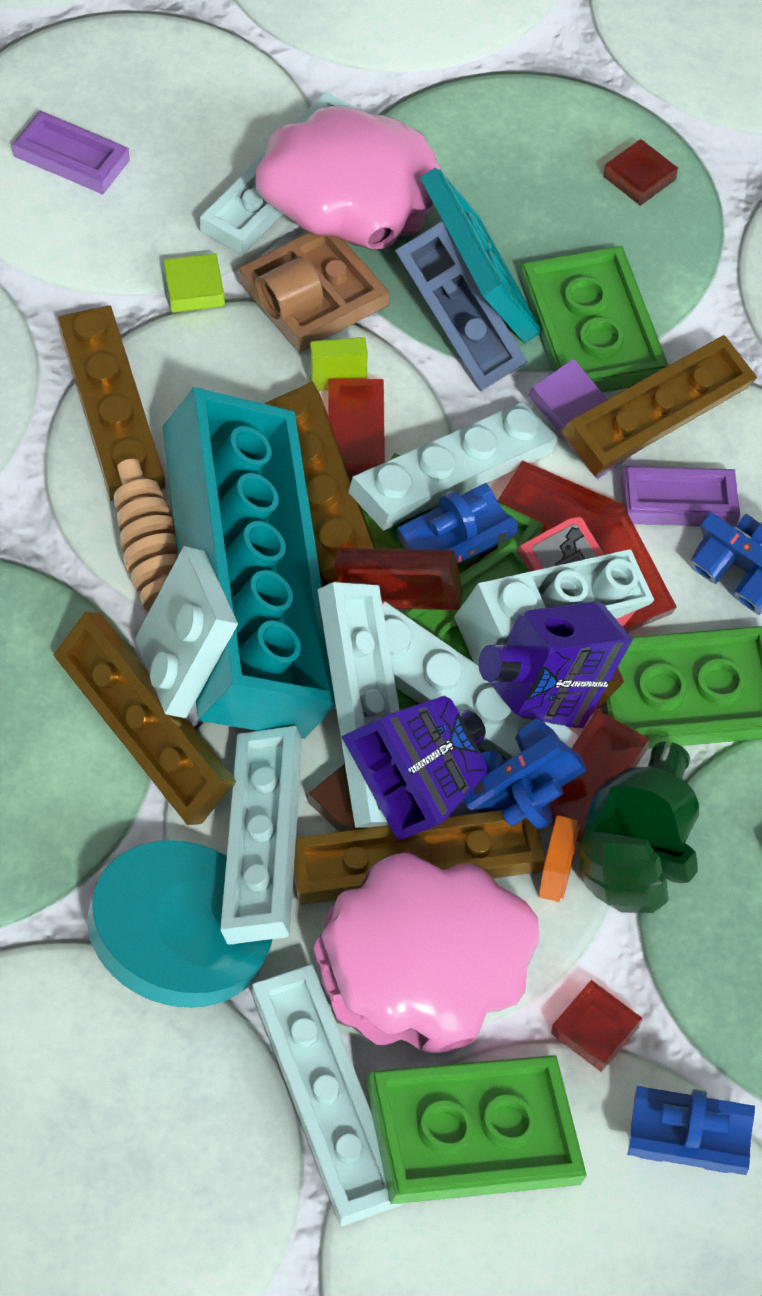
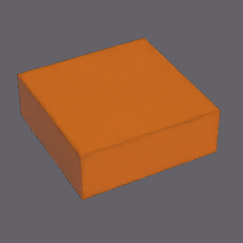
(559, 859)

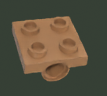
(313, 288)

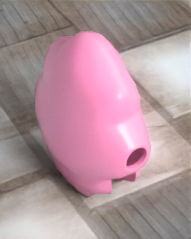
(349, 176)
(425, 953)

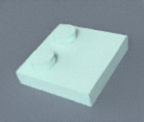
(185, 632)

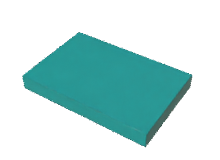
(481, 255)

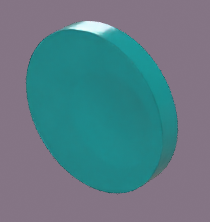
(161, 926)

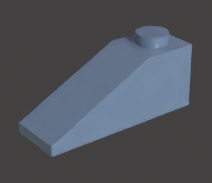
(460, 308)

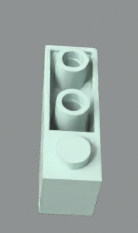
(496, 604)

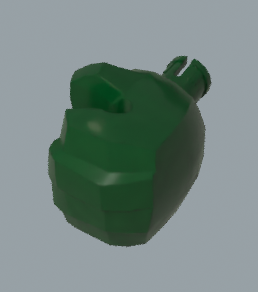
(640, 833)

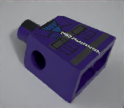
(556, 662)
(420, 762)

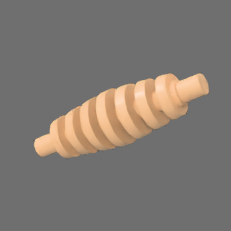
(145, 530)

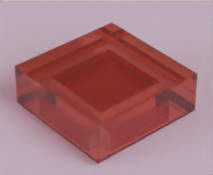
(640, 172)
(596, 1025)

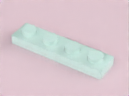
(240, 212)
(452, 463)
(432, 669)
(359, 675)
(262, 836)
(324, 1092)

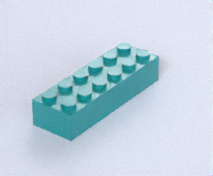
(247, 506)

